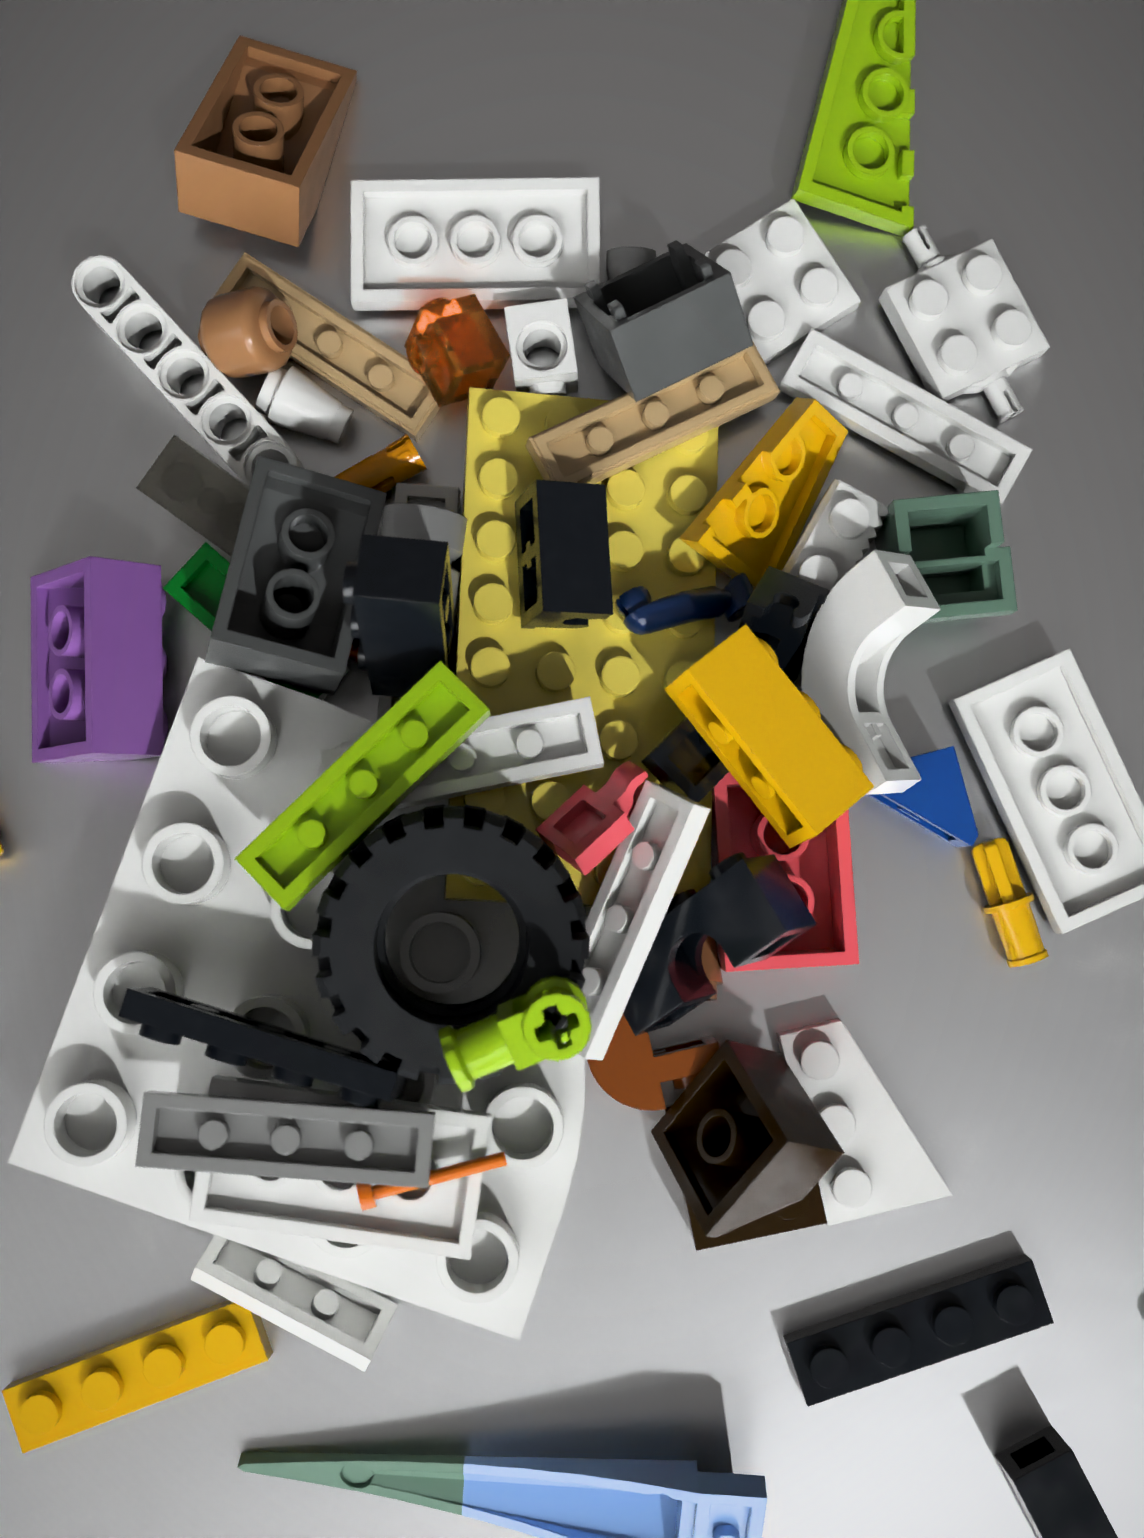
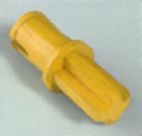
(1008, 902)

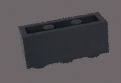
(401, 610)

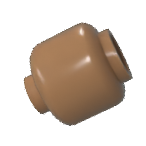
(247, 332)

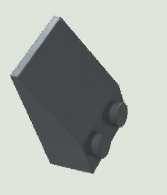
(286, 574)

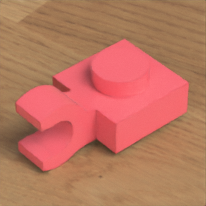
(594, 822)

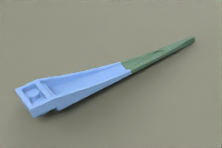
(544, 1493)

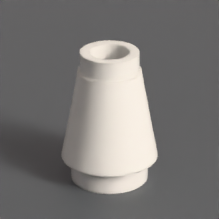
(302, 405)

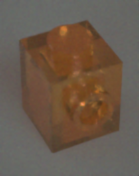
(455, 348)

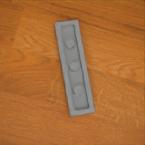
(285, 1139)

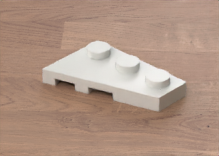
(881, 1157)

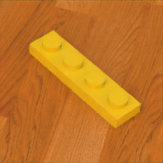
(135, 1373)

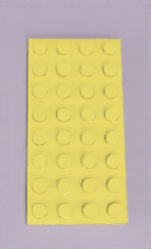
(545, 666)

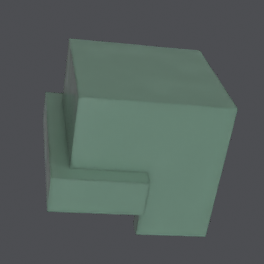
(956, 551)

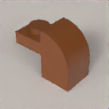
(634, 1070)

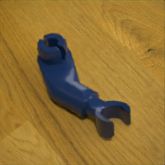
(688, 606)

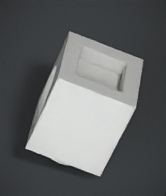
(542, 326)

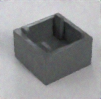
(663, 320)

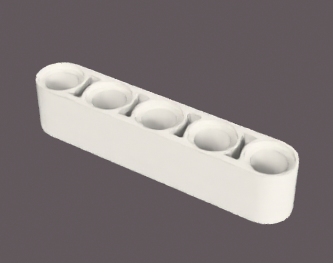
(172, 361)

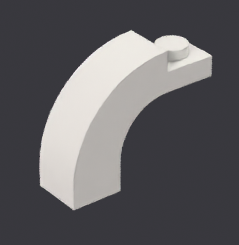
(849, 657)

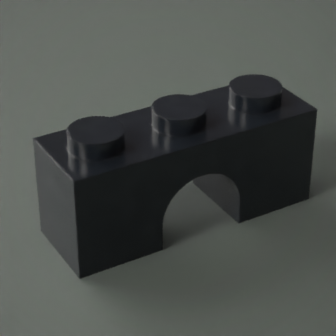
(745, 909)

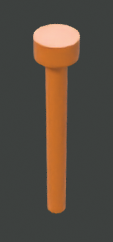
(370, 1193)

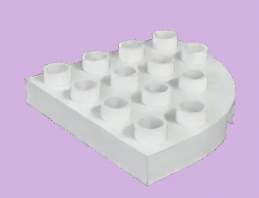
(208, 932)

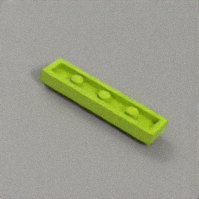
(363, 786)

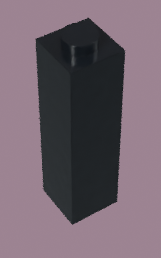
(1053, 1488)

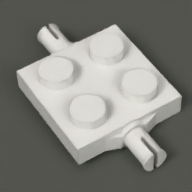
(963, 322)

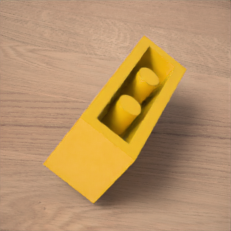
(770, 737)

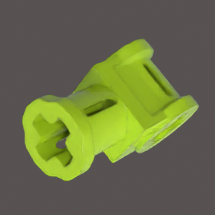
(519, 1033)

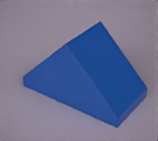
(937, 800)

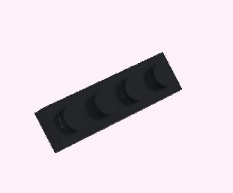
(236, 1037)
(918, 1329)

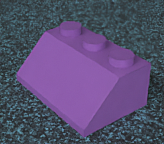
(97, 662)

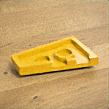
(770, 494)

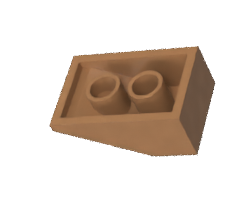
(263, 141)

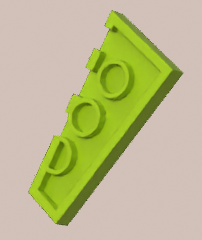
(859, 131)

